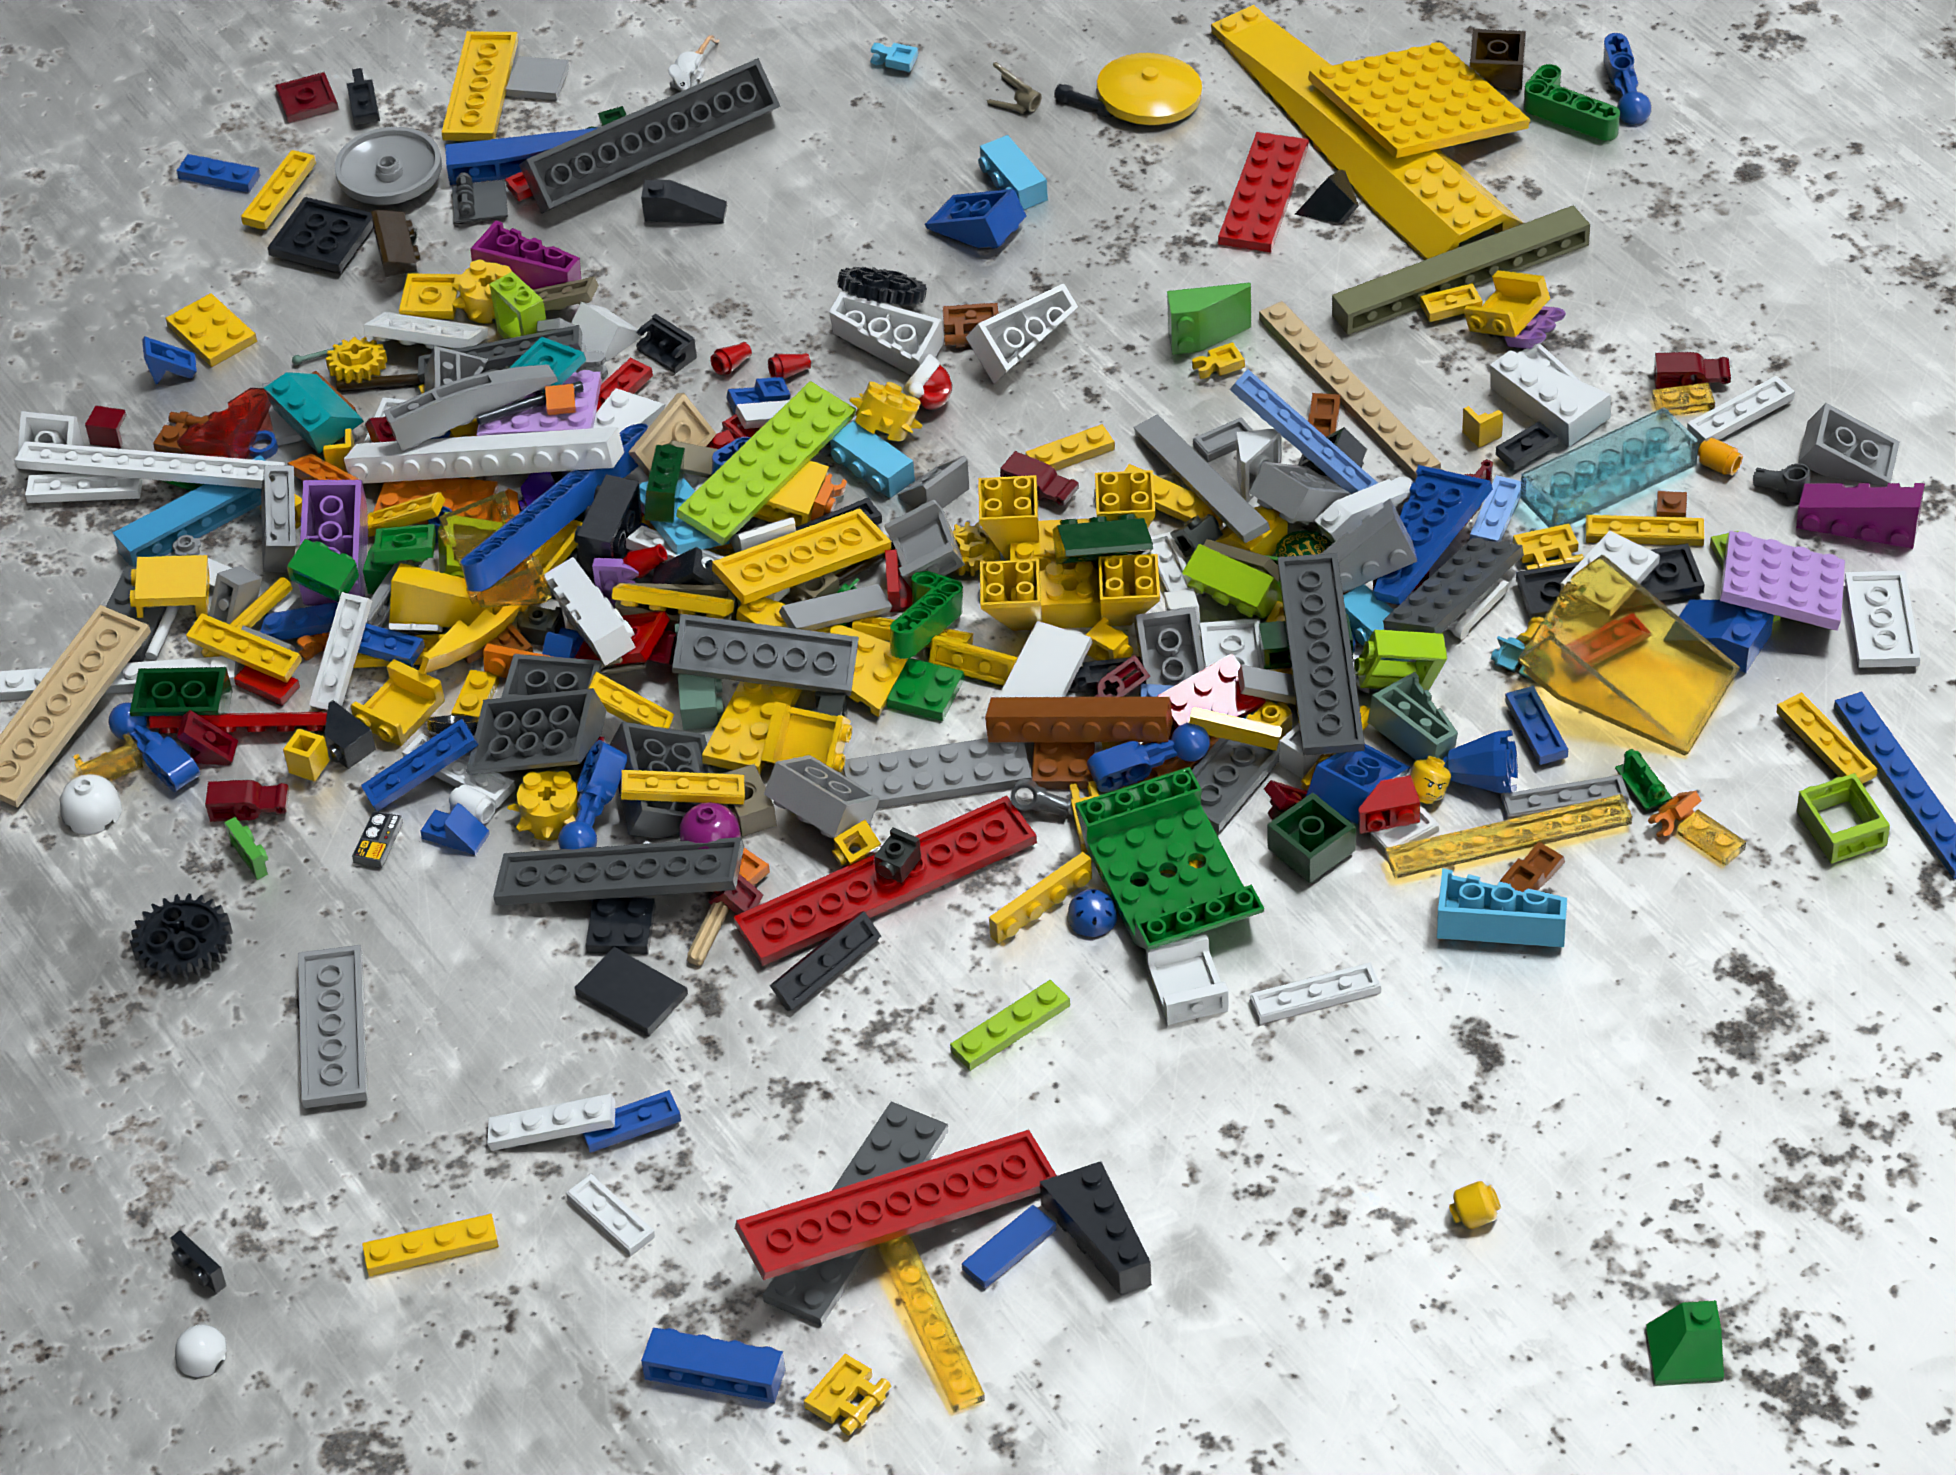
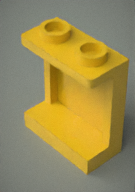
(1511, 306)
(171, 582)
(400, 703)
(804, 733)

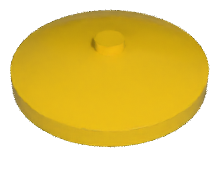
(1149, 88)

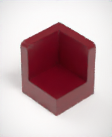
(104, 426)
(665, 648)

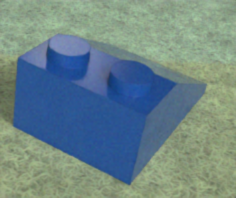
(979, 217)
(1730, 628)
(1350, 777)

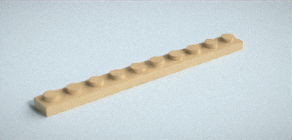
(1354, 394)

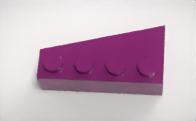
(526, 258)
(1863, 512)

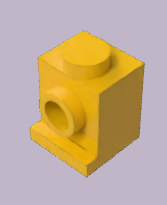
(1108, 642)
(1274, 714)
(859, 836)

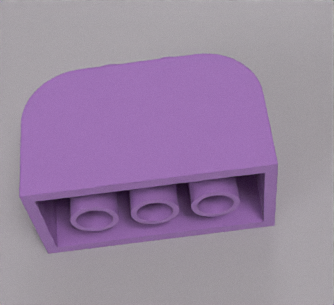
(337, 517)

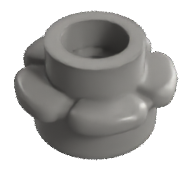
(187, 546)

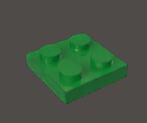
(404, 543)
(925, 689)

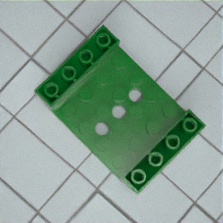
(1159, 829)

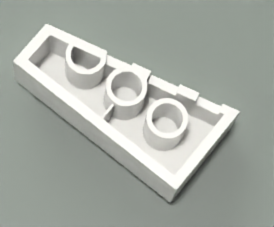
(1017, 331)
(623, 410)

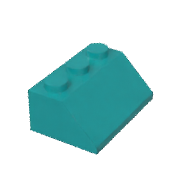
(311, 408)

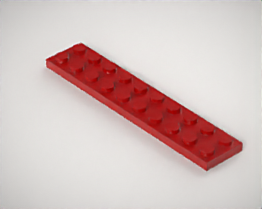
(831, 901)
(894, 1204)

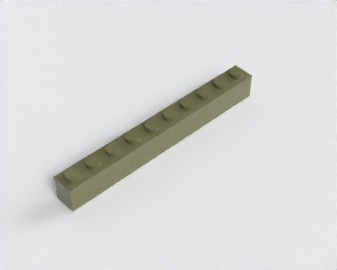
(1472, 263)

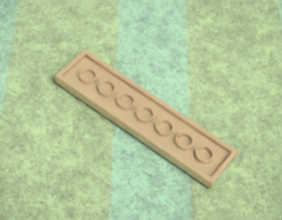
(65, 699)

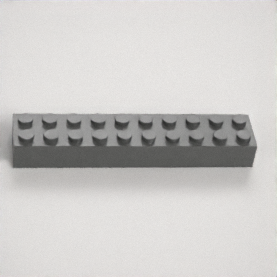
(649, 135)

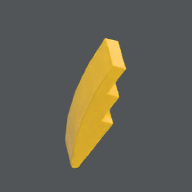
(466, 640)

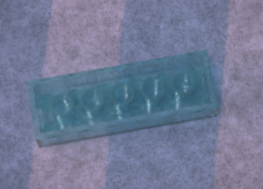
(1609, 469)

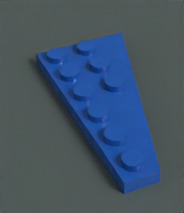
(1433, 517)

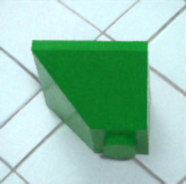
(1686, 1344)

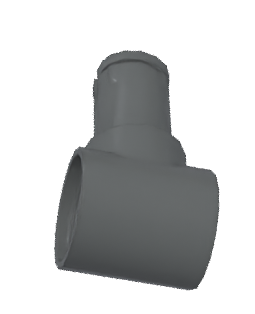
(1788, 480)
(1041, 799)

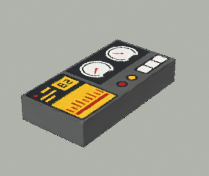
(377, 839)

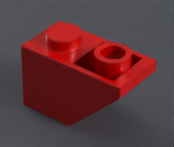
(1389, 806)

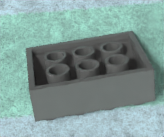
(536, 731)
(658, 750)

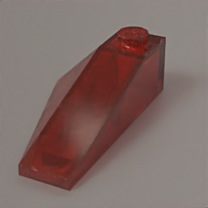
(230, 430)

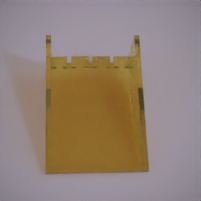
(1627, 658)

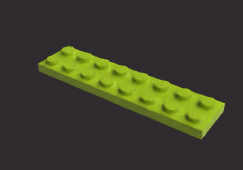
(766, 463)

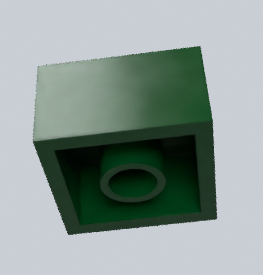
(1311, 837)

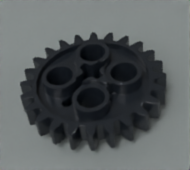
(882, 286)
(181, 937)

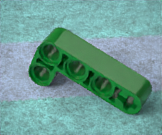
(1569, 108)
(935, 605)

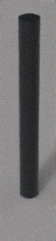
(519, 406)

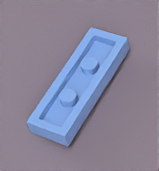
(1497, 510)

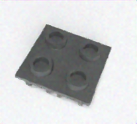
(478, 200)

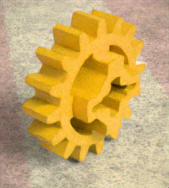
(356, 360)
(974, 547)

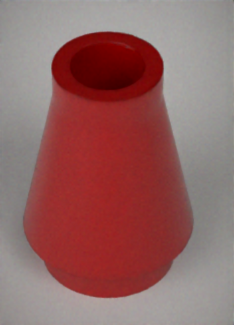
(729, 358)
(788, 364)
(646, 559)

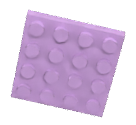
(539, 421)
(1783, 580)

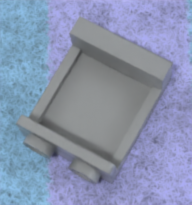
(924, 542)

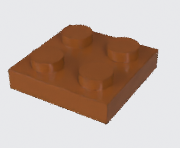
(1062, 764)

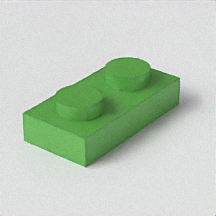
(243, 842)

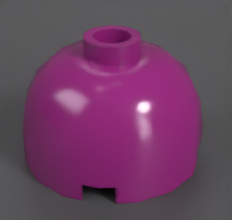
(708, 823)

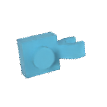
(896, 57)

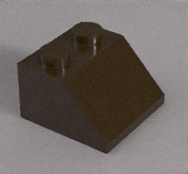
(1499, 57)
(394, 242)

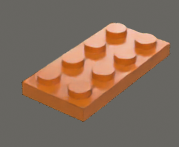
(456, 491)

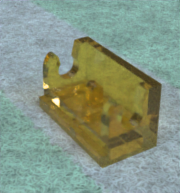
(114, 763)

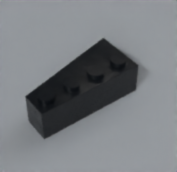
(1097, 1220)

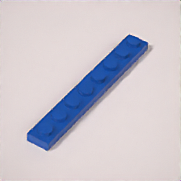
(1900, 776)

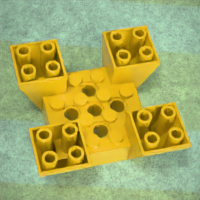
(1070, 594)

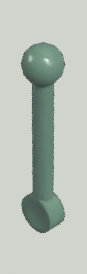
(297, 359)

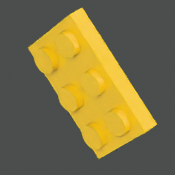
(211, 329)

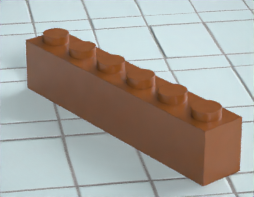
(1079, 719)

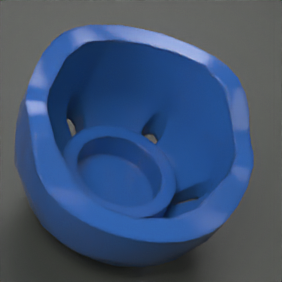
(1094, 907)

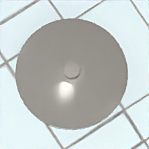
(388, 165)

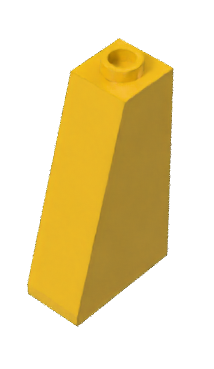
(431, 598)

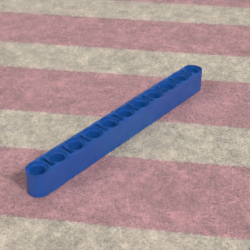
(542, 519)

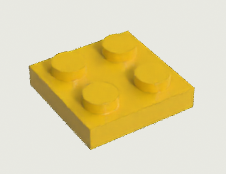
(429, 295)

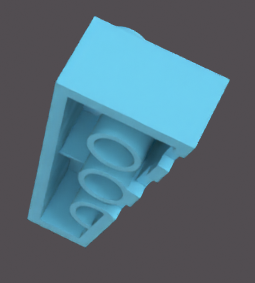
(1498, 913)

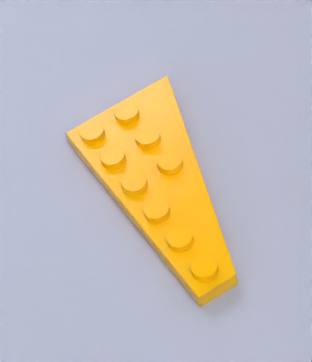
(874, 666)

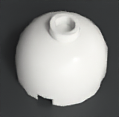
(89, 804)

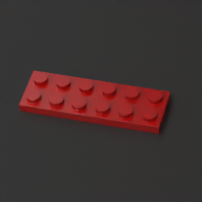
(1263, 192)

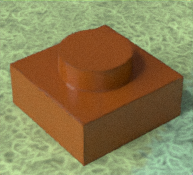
(1671, 504)

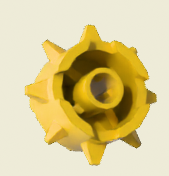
(475, 290)
(886, 410)
(546, 803)

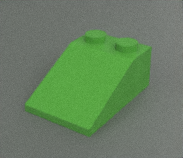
(1207, 316)

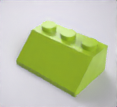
(1231, 582)

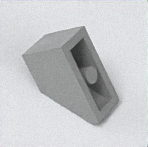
(233, 593)

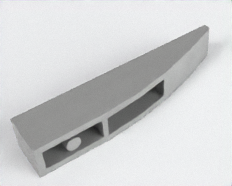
(460, 402)

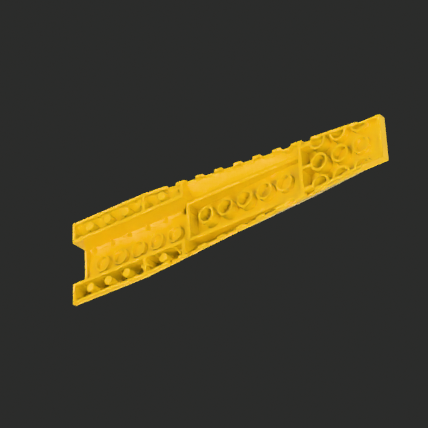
(1418, 196)

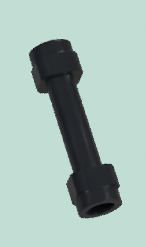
(1065, 93)

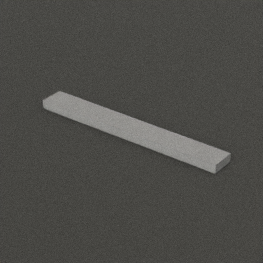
(1202, 479)

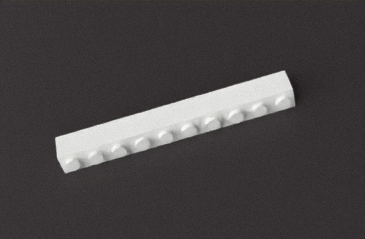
(487, 455)

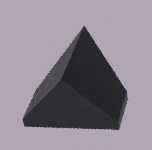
(1332, 200)

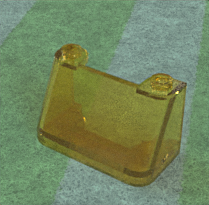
(470, 527)

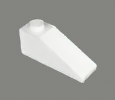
(1348, 512)

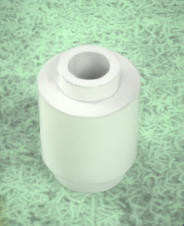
(474, 801)

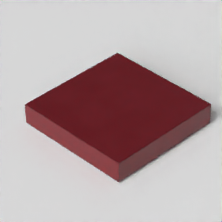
(306, 97)

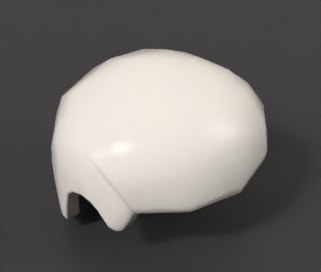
(200, 1350)

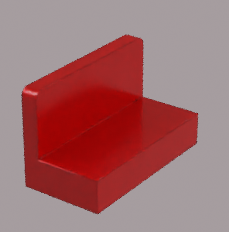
(898, 590)

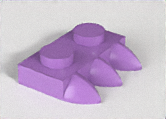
(1535, 330)
(609, 573)

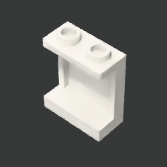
(1186, 980)

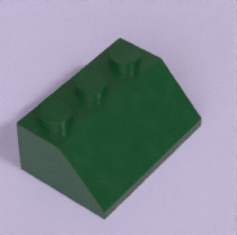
(1099, 537)
(181, 690)

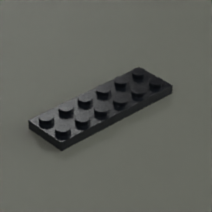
(1671, 578)

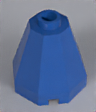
(1485, 762)

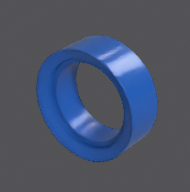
(266, 452)

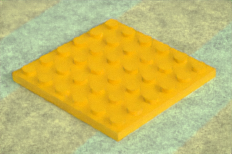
(1418, 99)

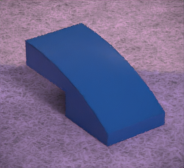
(764, 391)

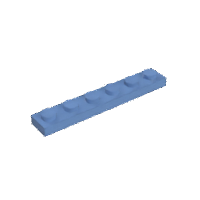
(1301, 433)

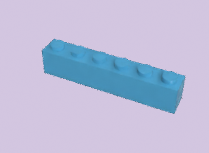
(188, 515)

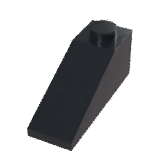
(679, 203)

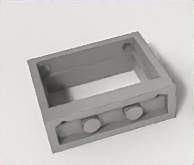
(278, 517)

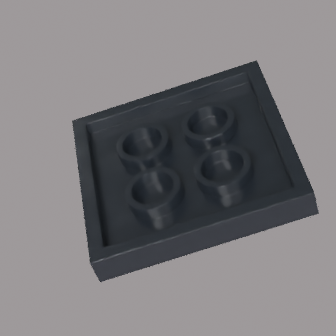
(321, 234)

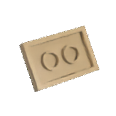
(677, 422)

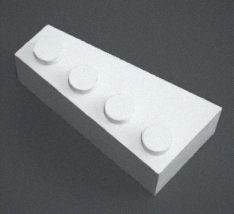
(887, 331)
(1548, 396)
(590, 612)

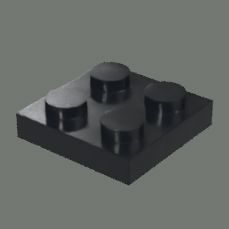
(621, 924)

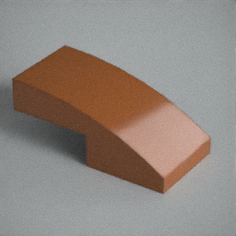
(1325, 412)
(1535, 868)

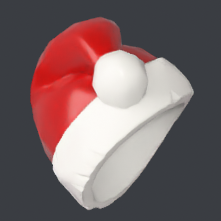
(930, 384)

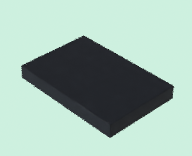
(631, 991)

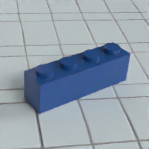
(713, 1365)

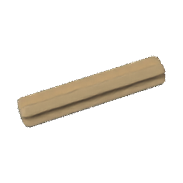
(707, 933)

